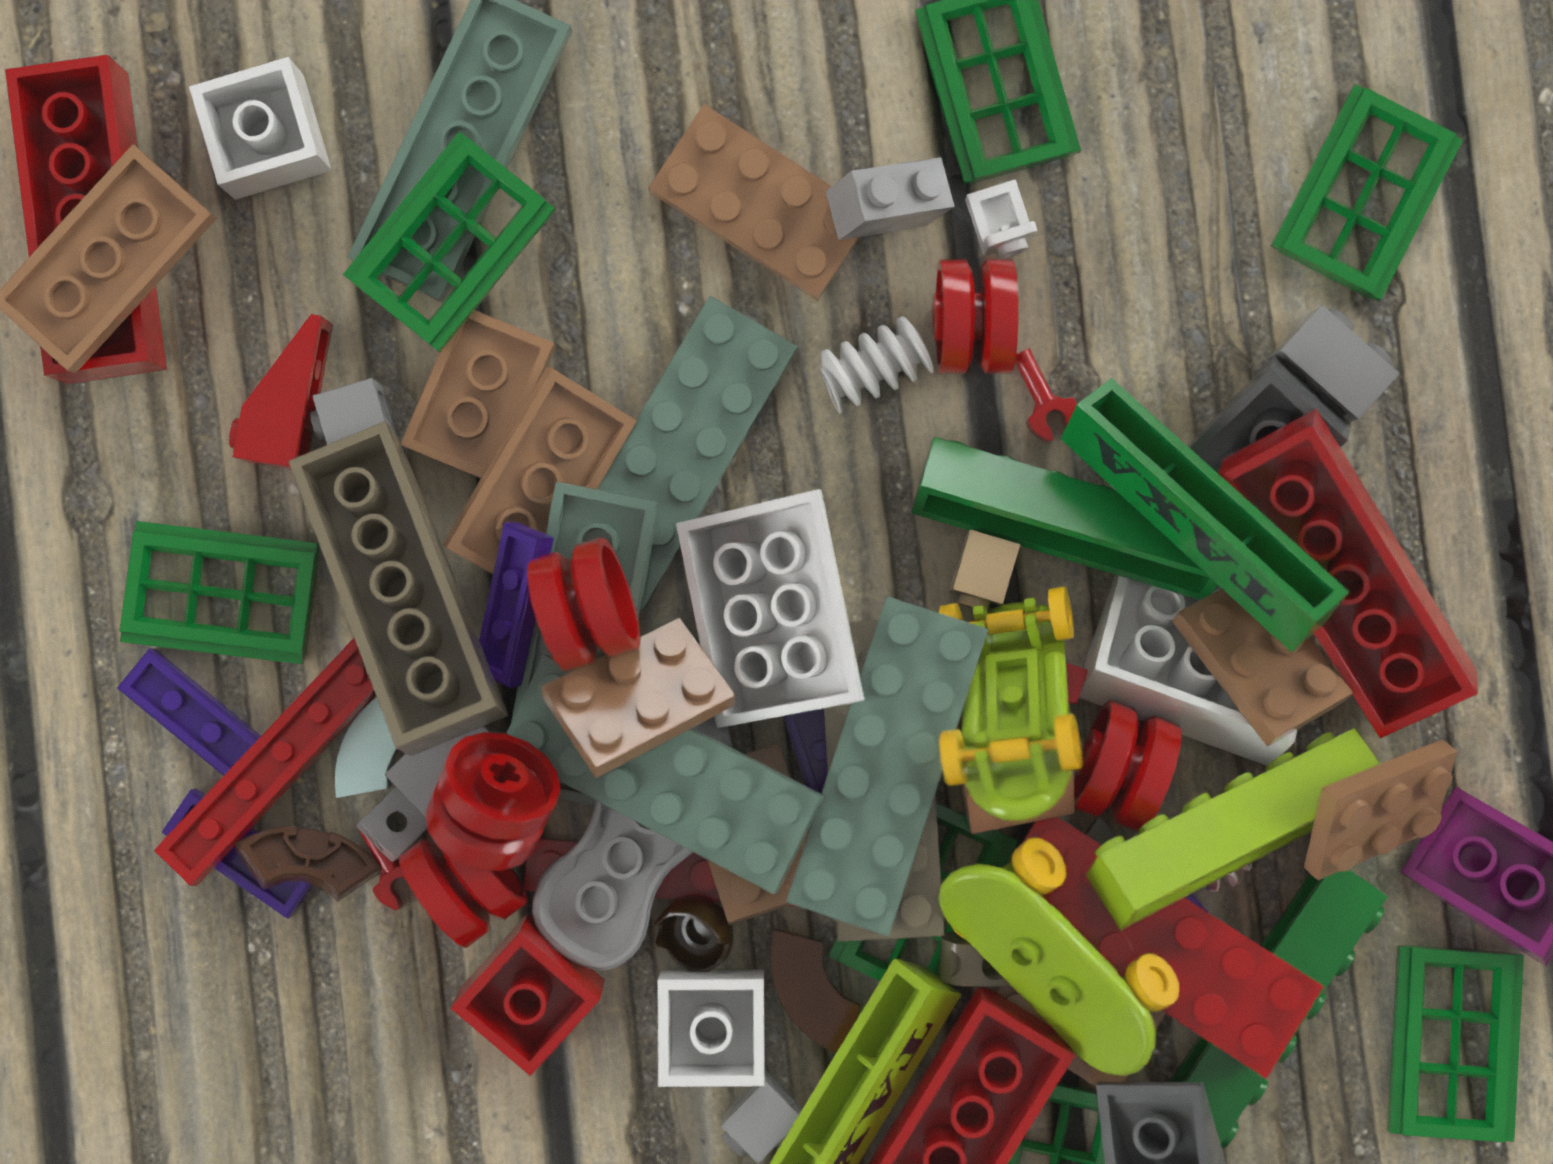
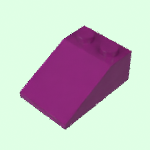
(1490, 873)

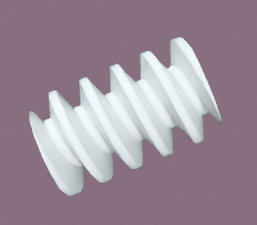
(874, 363)

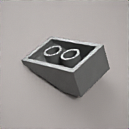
(1261, 407)
(1157, 1123)

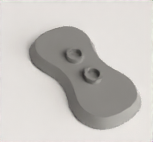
(601, 892)

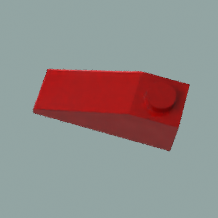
(276, 415)

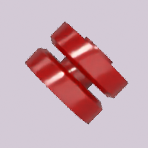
(979, 317)
(583, 604)
(1126, 765)
(492, 801)
(458, 894)

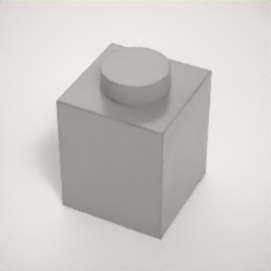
(350, 410)
(759, 1119)

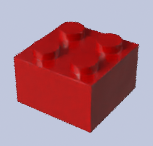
(527, 996)

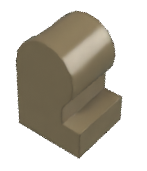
(965, 965)

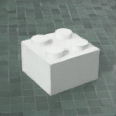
(260, 128)
(711, 1028)

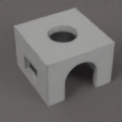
(376, 830)

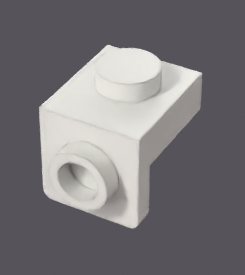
(1001, 220)

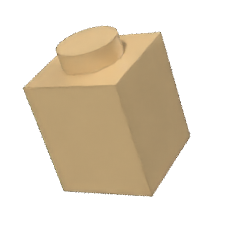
(983, 569)

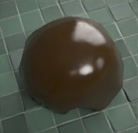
(695, 933)

